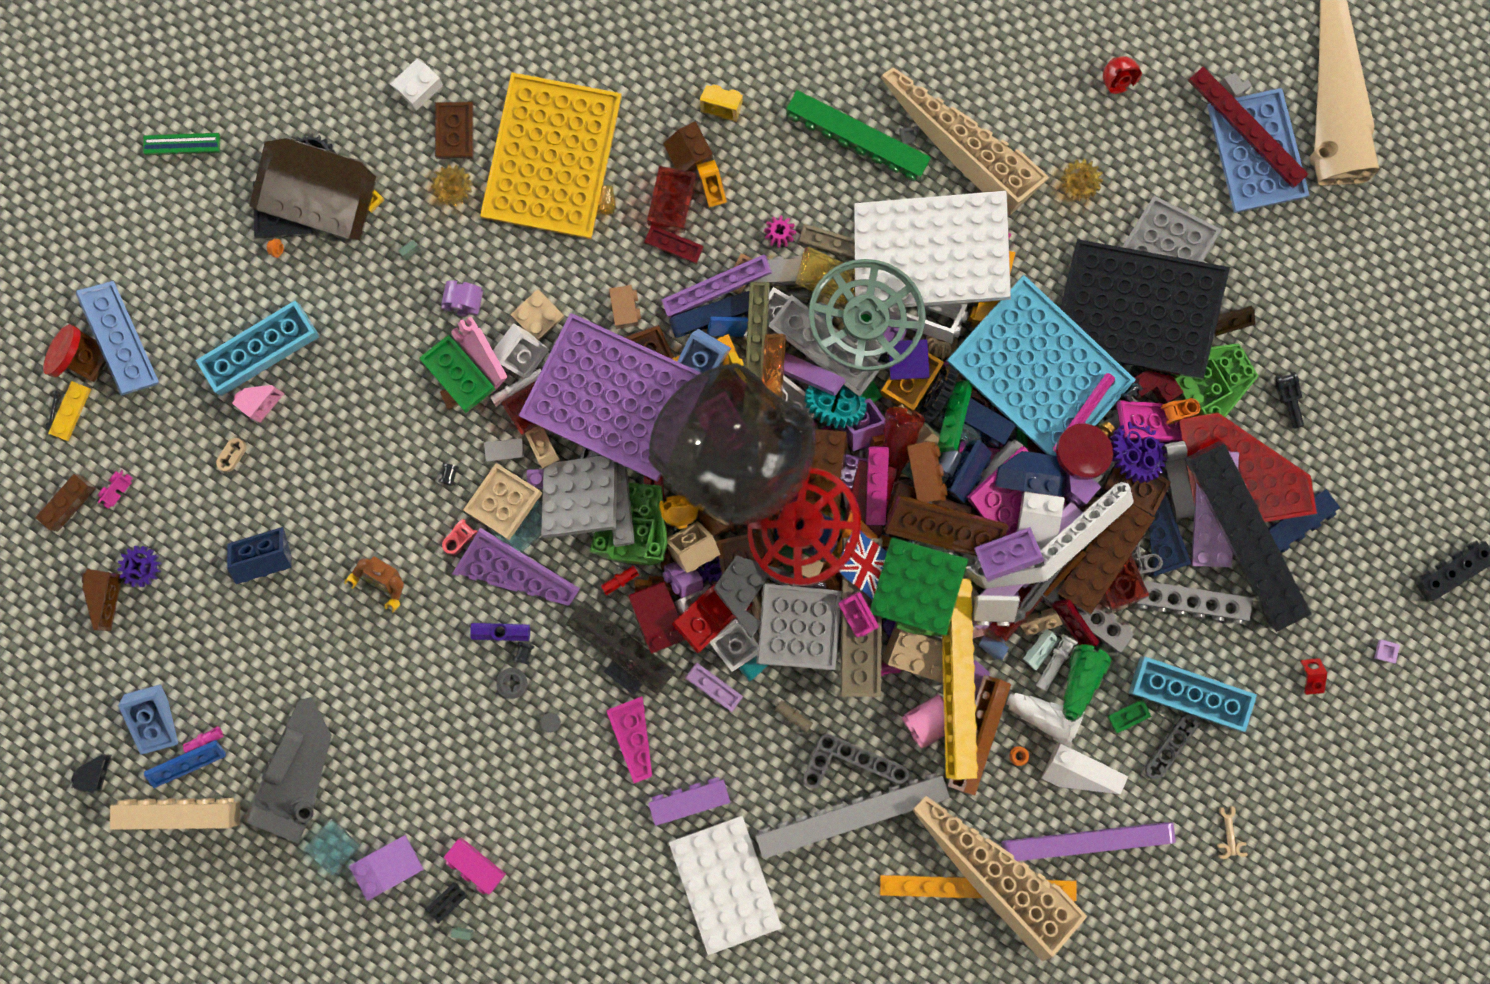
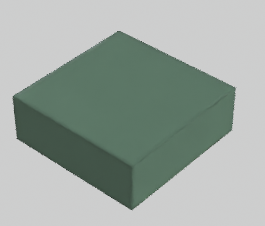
(409, 250)
(462, 933)

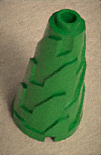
(1083, 679)

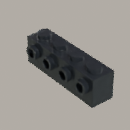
(1455, 571)

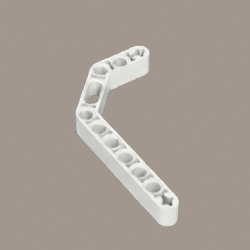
(1063, 546)

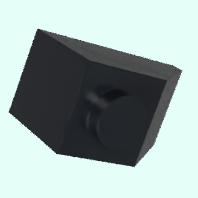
(91, 775)

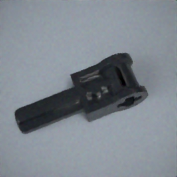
(1290, 394)

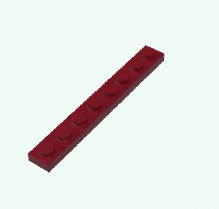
(1248, 127)

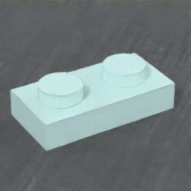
(1041, 649)

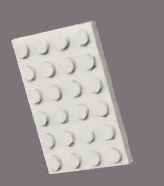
(725, 885)

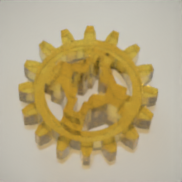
(446, 179)
(1073, 179)

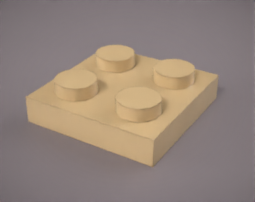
(537, 315)

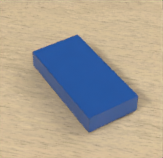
(727, 325)

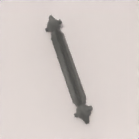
(1033, 596)

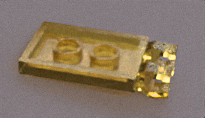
(815, 266)

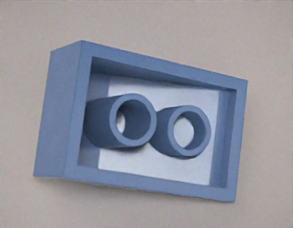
(703, 352)
(149, 719)

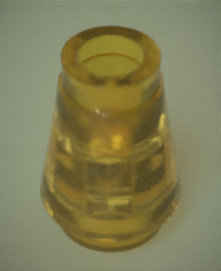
(607, 201)

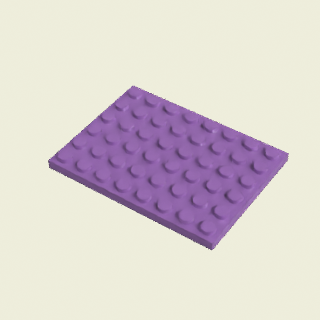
(604, 393)

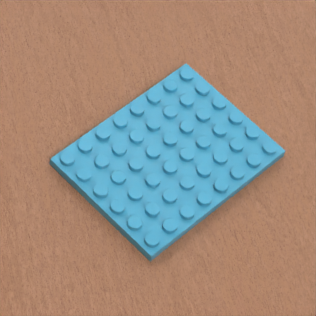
(1037, 365)

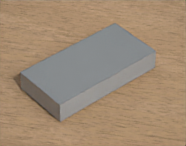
(504, 450)

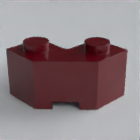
(1162, 385)

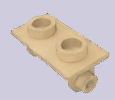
(1034, 624)

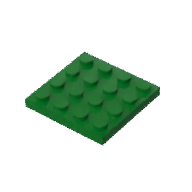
(918, 586)

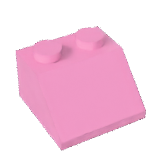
(257, 401)

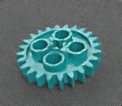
(848, 410)

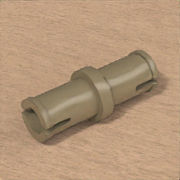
(793, 716)

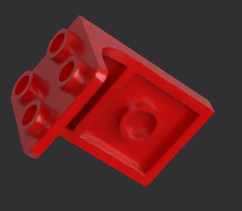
(704, 619)

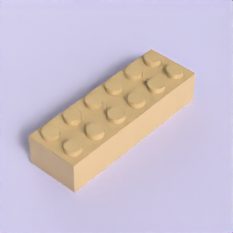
(175, 815)

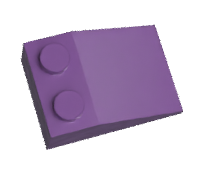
(386, 867)

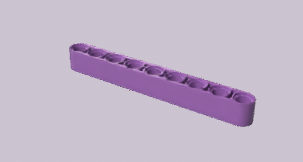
(1090, 841)

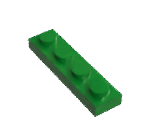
(955, 417)

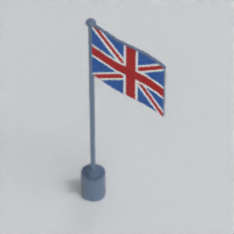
(868, 558)

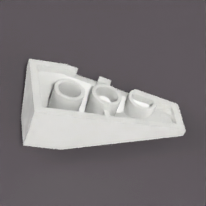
(1076, 771)

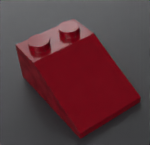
(655, 616)

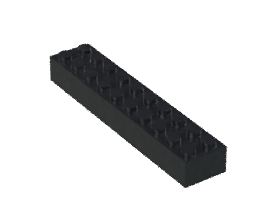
(1248, 536)

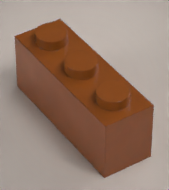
(927, 472)

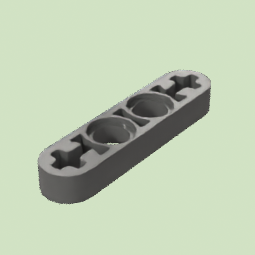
(1173, 748)

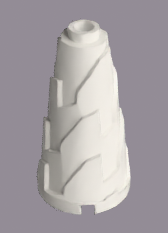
(1045, 716)

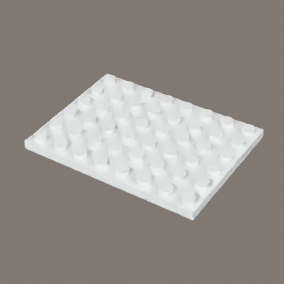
(945, 244)

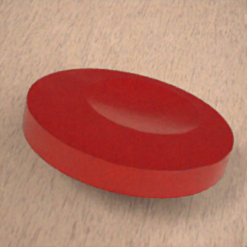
(61, 351)

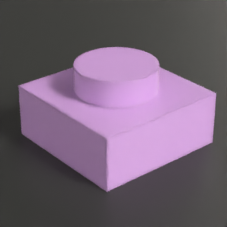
(1387, 651)

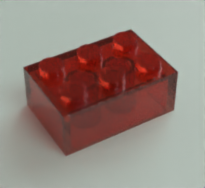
(672, 199)

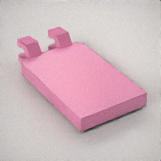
(479, 351)

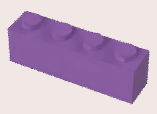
(689, 802)

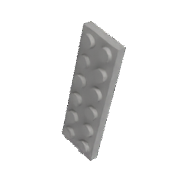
(794, 323)

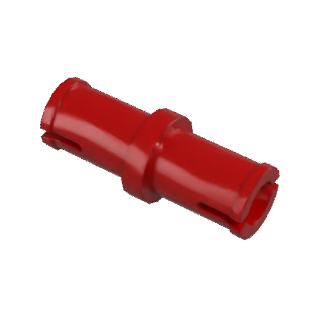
(619, 580)

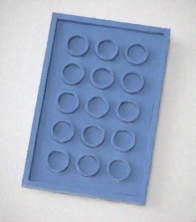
(1248, 176)

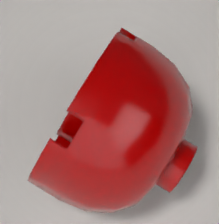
(1121, 73)

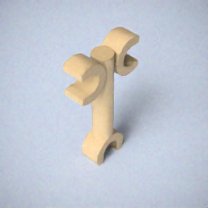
(1232, 848)

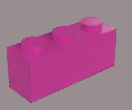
(474, 866)

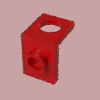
(1315, 678)

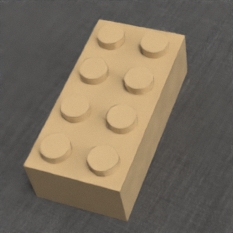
(915, 654)

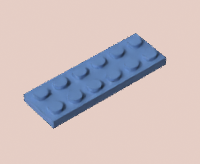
(117, 338)

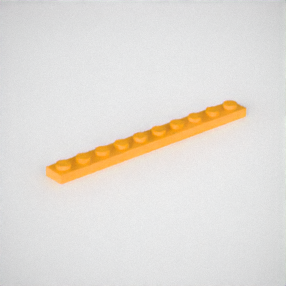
(945, 886)

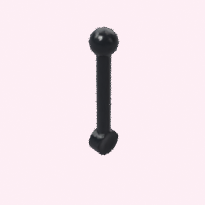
(56, 394)

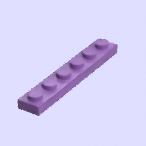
(717, 286)

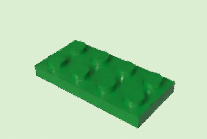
(457, 373)

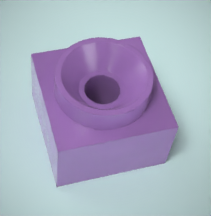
(871, 425)

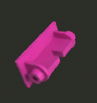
(118, 482)

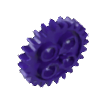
(1139, 457)

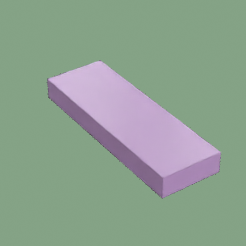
(714, 687)

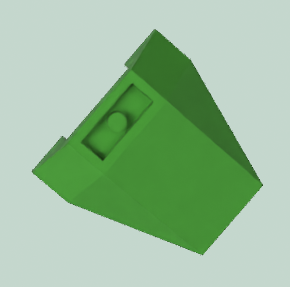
(1225, 380)
(648, 530)

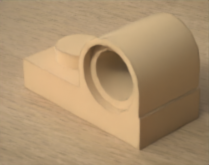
(542, 446)

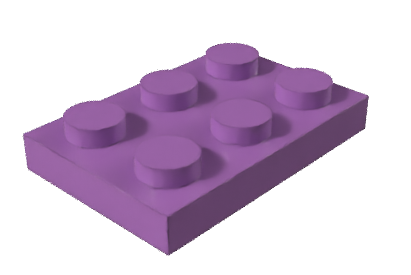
(1009, 554)

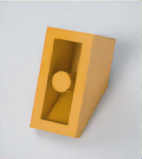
(711, 183)

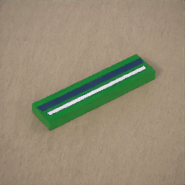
(181, 144)

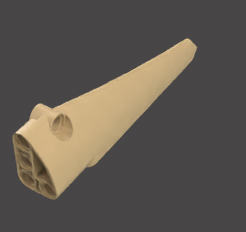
(1344, 118)

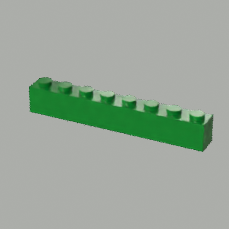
(857, 135)

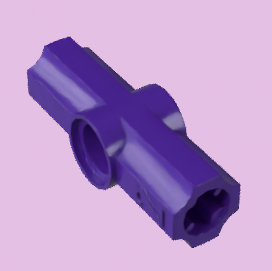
(487, 631)

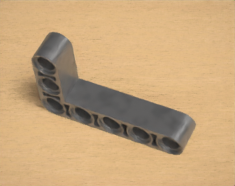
(834, 750)

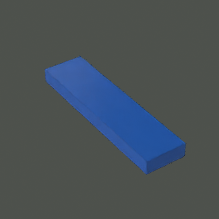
(184, 764)

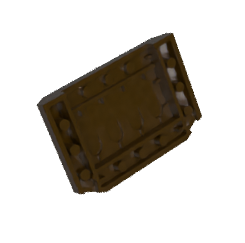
(313, 187)

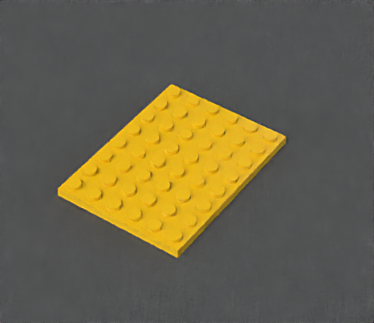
(551, 155)

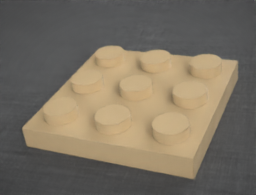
(502, 501)

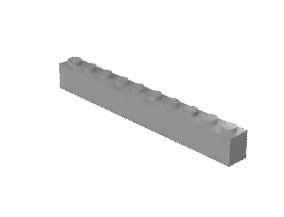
(850, 816)

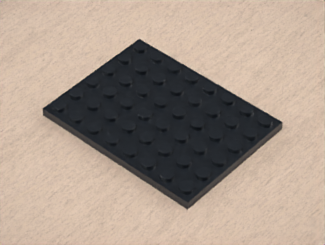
(1146, 306)

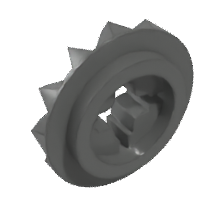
(505, 676)

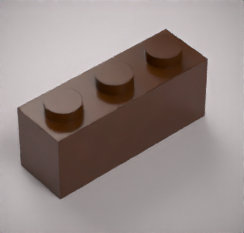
(65, 502)

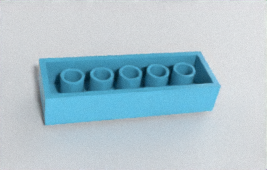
(257, 348)
(1192, 694)

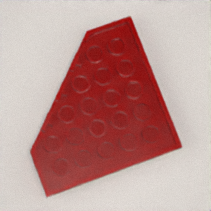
(1273, 481)

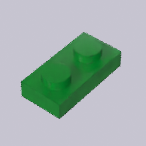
(1129, 716)

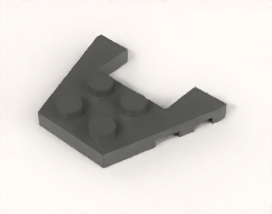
(739, 587)

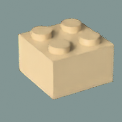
(692, 547)

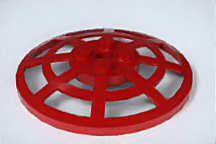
(810, 533)

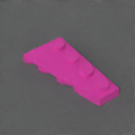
(631, 732)

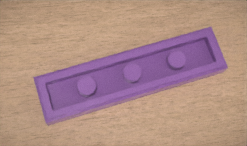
(812, 374)

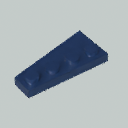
(1167, 540)

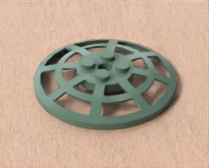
(869, 305)

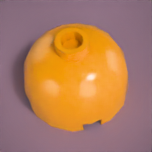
(678, 511)

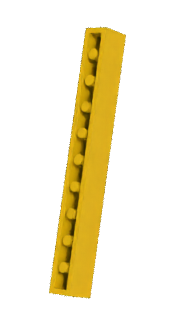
(959, 690)

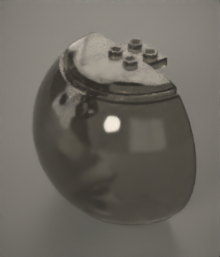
(733, 445)

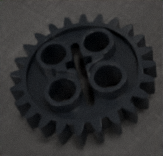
(938, 393)

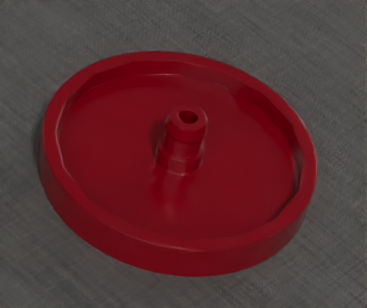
(1084, 451)

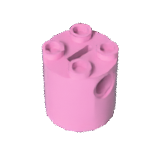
(926, 721)

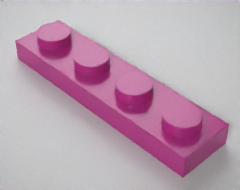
(876, 485)

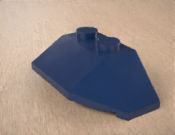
(1032, 474)

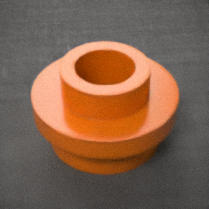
(275, 248)
(1025, 756)

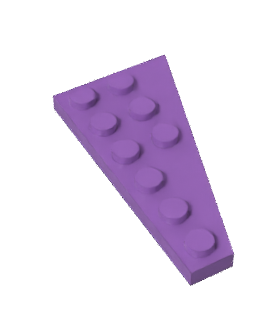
(508, 568)

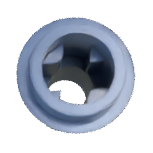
(994, 648)

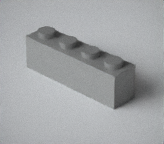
(783, 271)

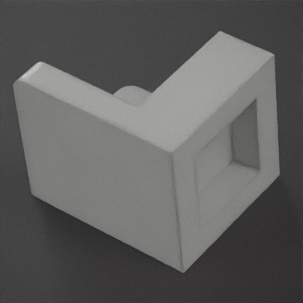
(1235, 85)

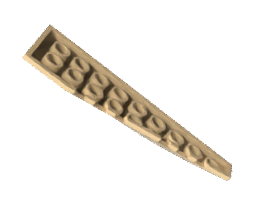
(970, 148)
(1022, 898)

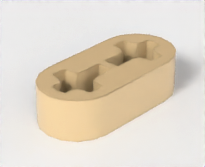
(227, 452)

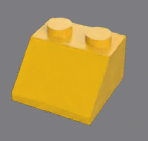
(721, 102)

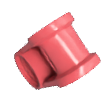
(459, 537)

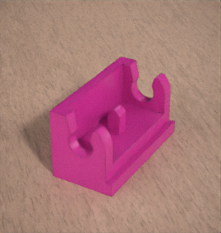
(858, 614)

